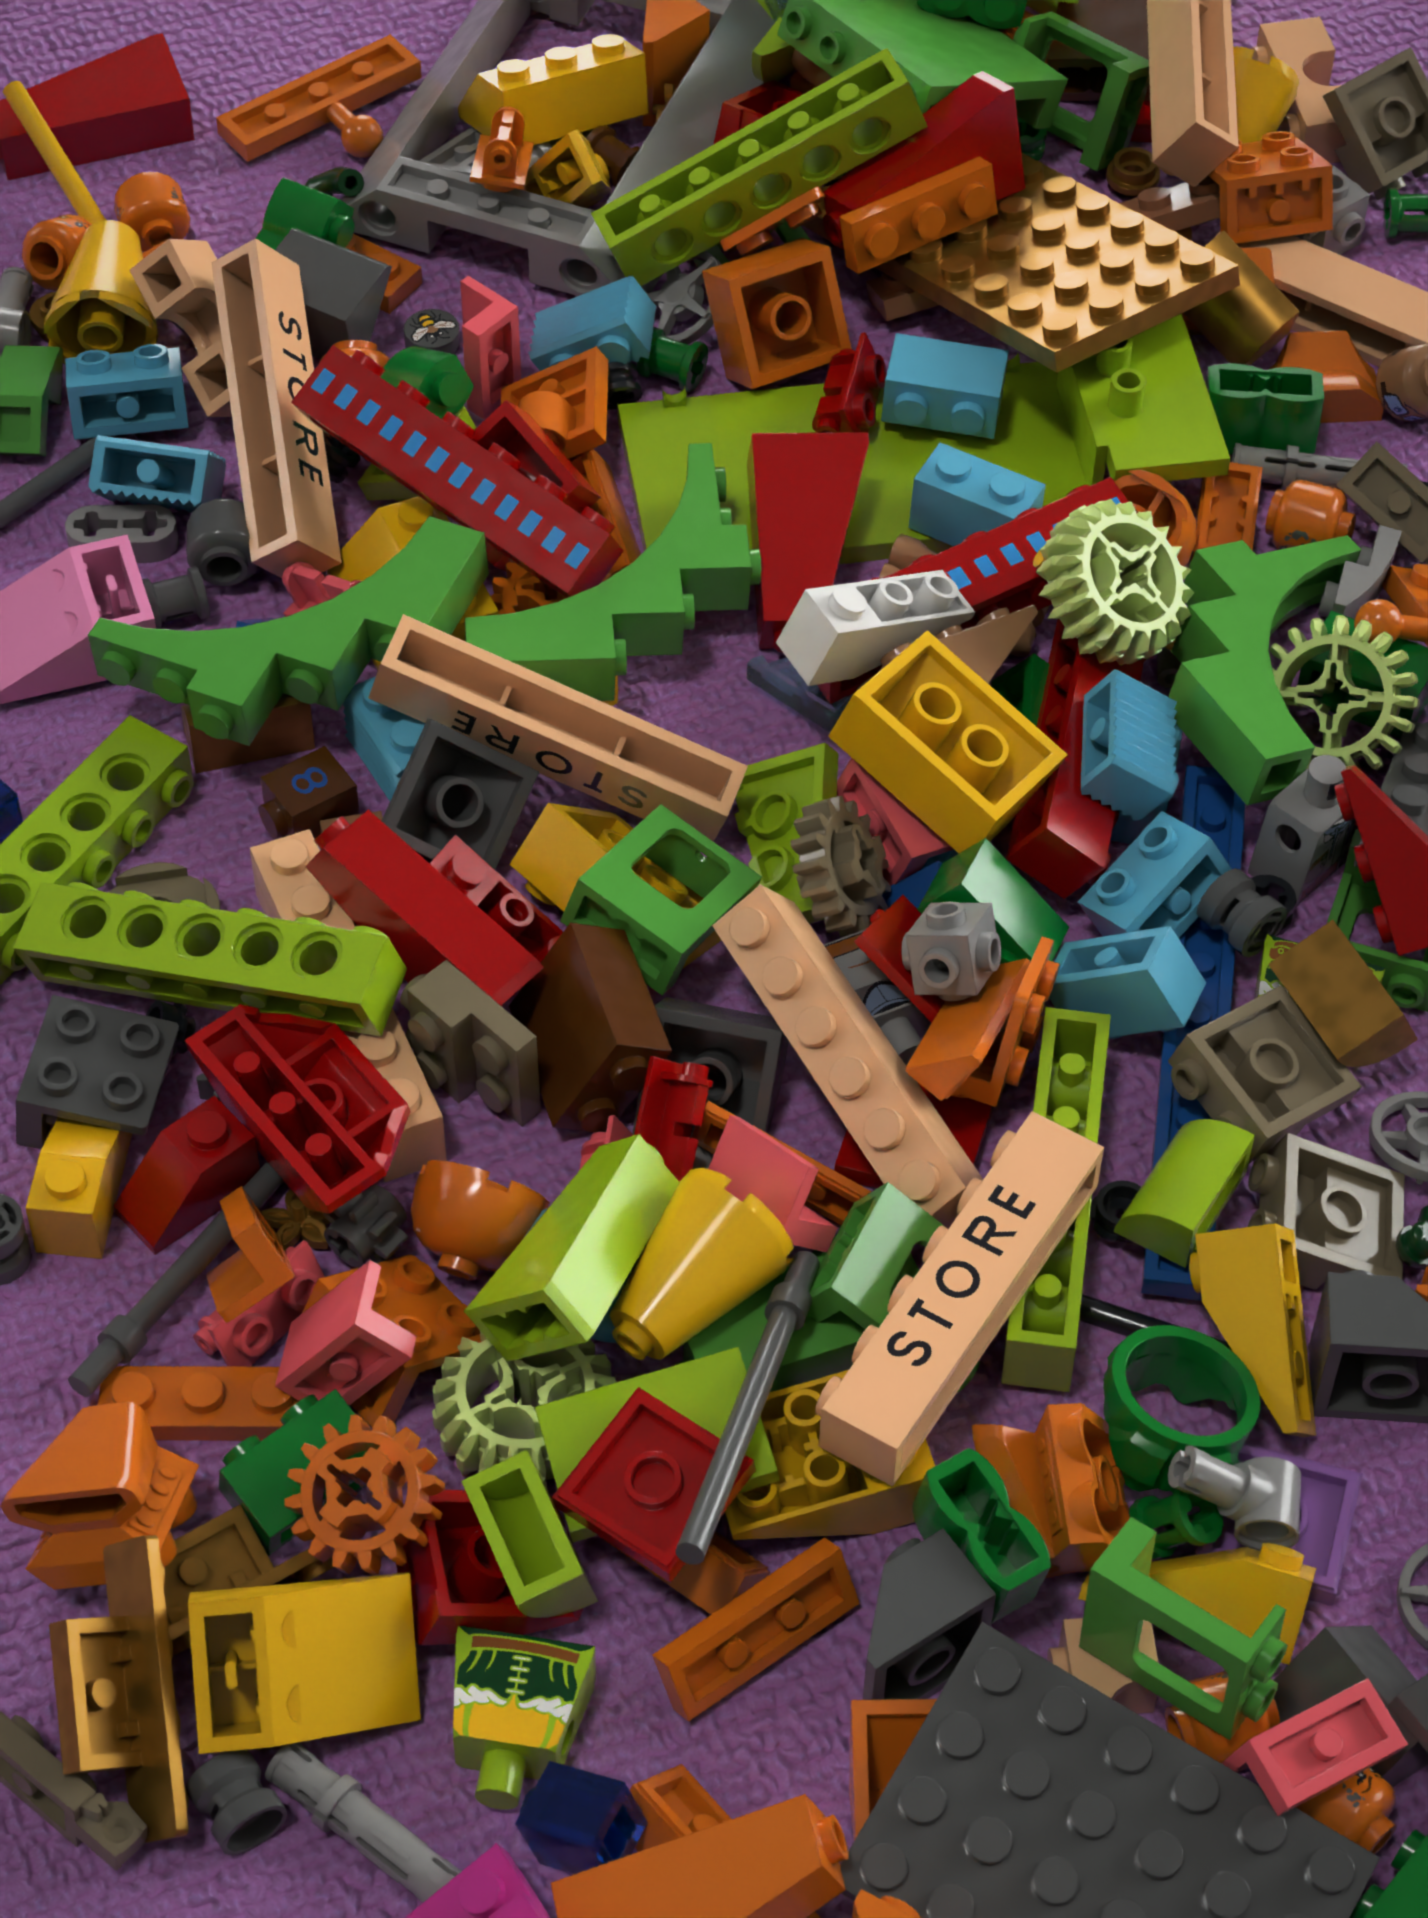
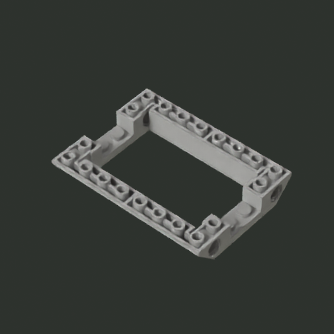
(416, 201)

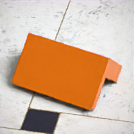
(258, 1265)

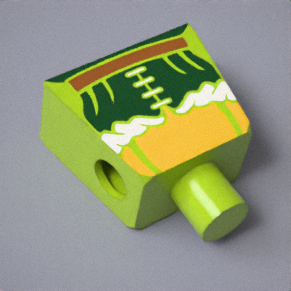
(516, 1707)

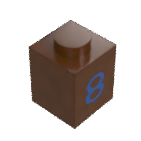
(305, 793)

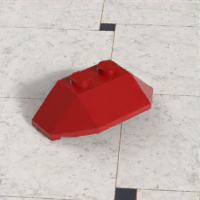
(306, 1098)

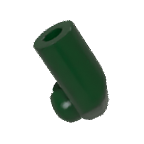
(337, 181)
(1413, 1242)

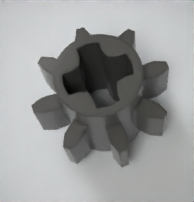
(367, 1227)

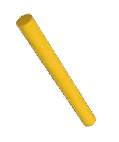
(52, 152)

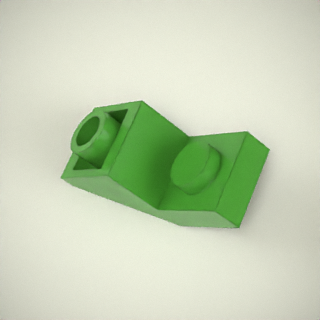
(27, 386)

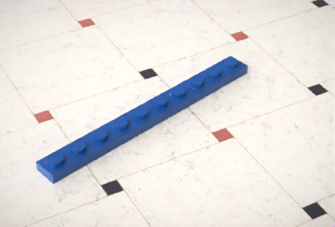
(1220, 814)

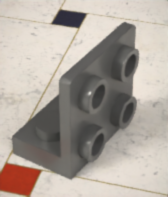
(93, 1069)

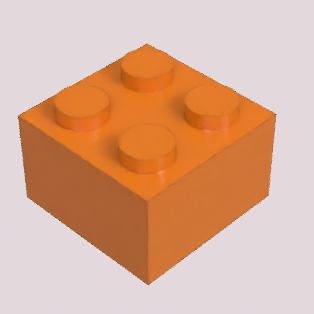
(777, 312)

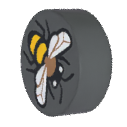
(432, 330)

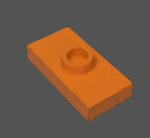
(1228, 507)

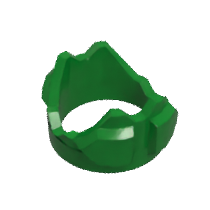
(1194, 1370)

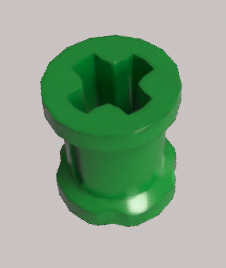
(1396, 220)
(675, 360)
(1179, 1527)

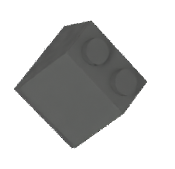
(739, 1047)
(1370, 1349)
(924, 1618)

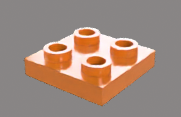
(567, 401)

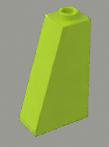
(576, 1254)

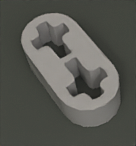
(120, 520)

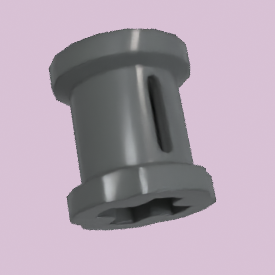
(178, 597)

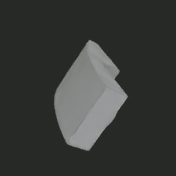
(1363, 579)

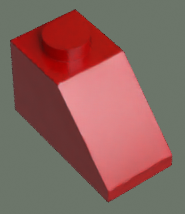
(187, 1174)

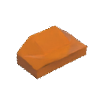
(1347, 378)

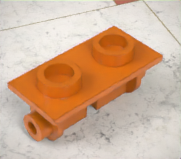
(503, 156)

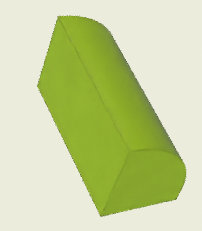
(1187, 1188)
(529, 1538)

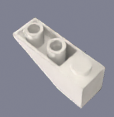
(851, 626)

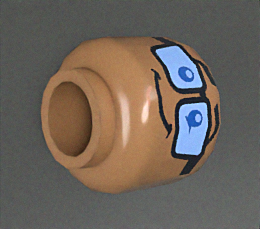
(1404, 383)

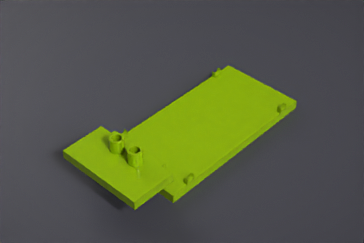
(1120, 408)

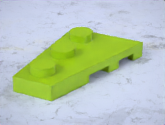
(770, 803)

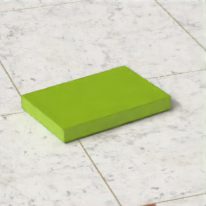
(696, 1389)

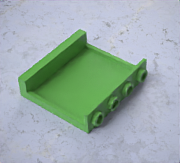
(929, 48)

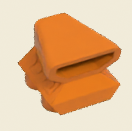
(1061, 1482)
(98, 1488)

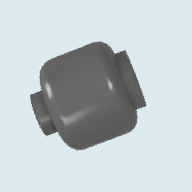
(220, 542)

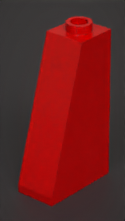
(104, 109)
(965, 124)
(799, 516)
(422, 912)

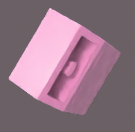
(55, 608)

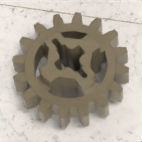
(840, 865)

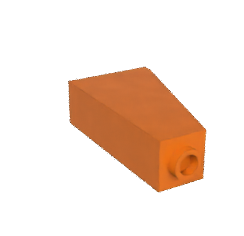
(749, 1867)

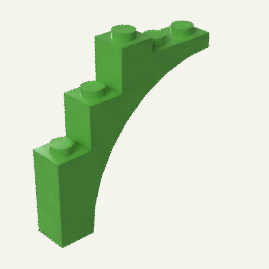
(645, 607)
(313, 655)
(1226, 671)

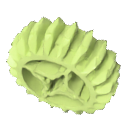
(1115, 582)
(1338, 669)
(499, 1425)

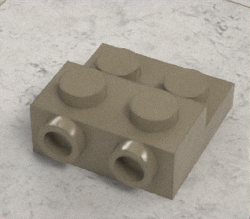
(1383, 123)
(471, 1043)
(1262, 1070)
(1336, 1204)

